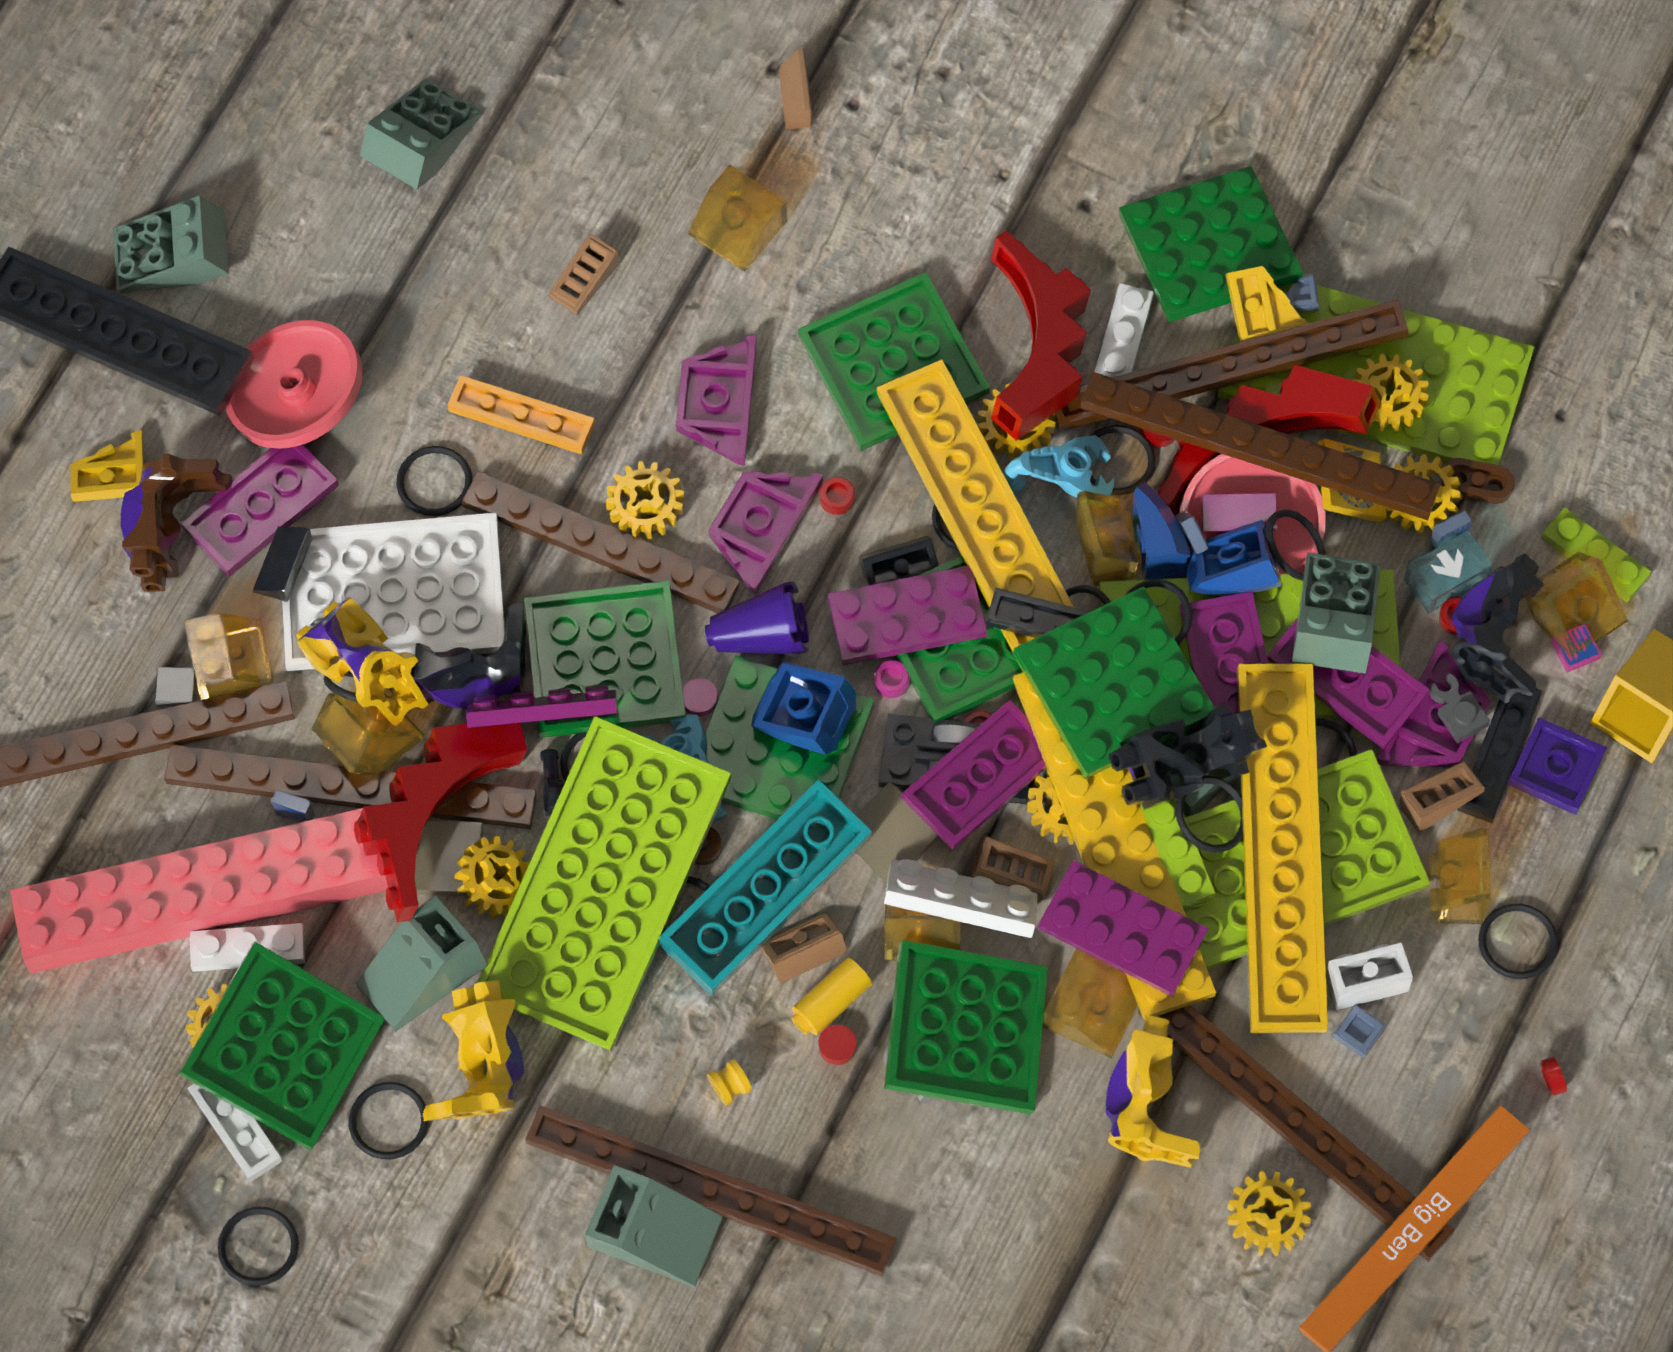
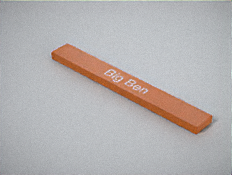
(1414, 1230)

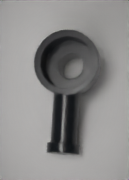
(552, 784)

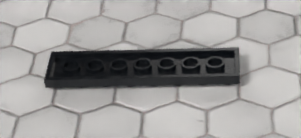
(120, 332)

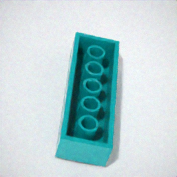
(764, 887)

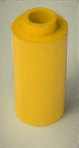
(830, 997)

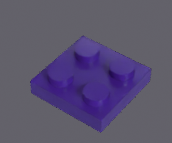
(1557, 766)

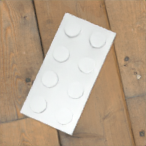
(961, 898)

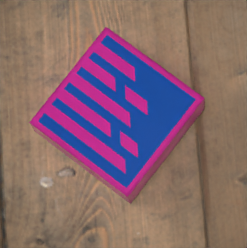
(1584, 657)

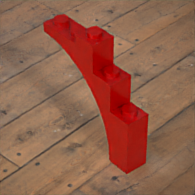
(1057, 339)
(1305, 403)
(452, 760)

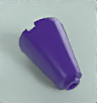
(762, 624)

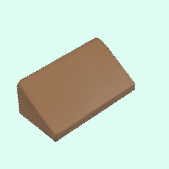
(796, 91)
(804, 947)

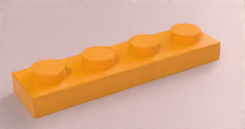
(521, 414)

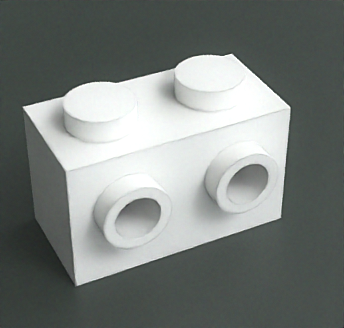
(1368, 975)

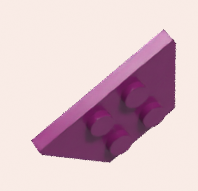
(718, 397)
(760, 521)
(1424, 737)

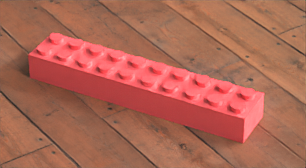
(193, 891)

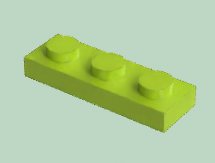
(1572, 535)
(1178, 855)

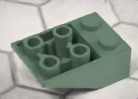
(418, 133)
(171, 247)
(1336, 613)
(420, 964)
(652, 1227)

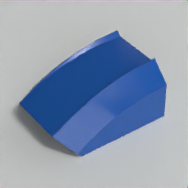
(1158, 536)
(1234, 563)
(806, 708)

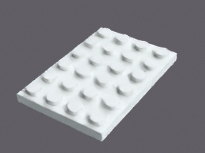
(414, 577)

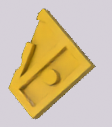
(1259, 304)
(109, 471)

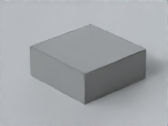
(175, 686)

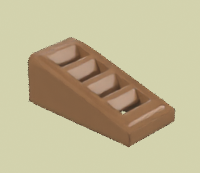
(583, 256)
(1434, 812)
(1015, 855)

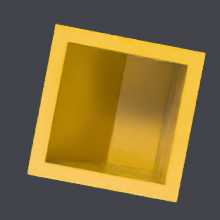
(1640, 699)

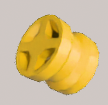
(729, 1082)

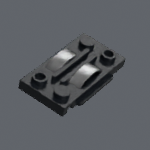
(917, 744)

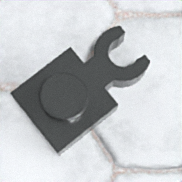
(1460, 713)

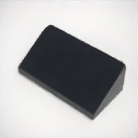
(899, 561)
(283, 562)

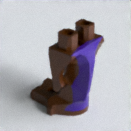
(149, 517)

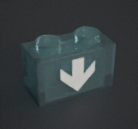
(1447, 570)

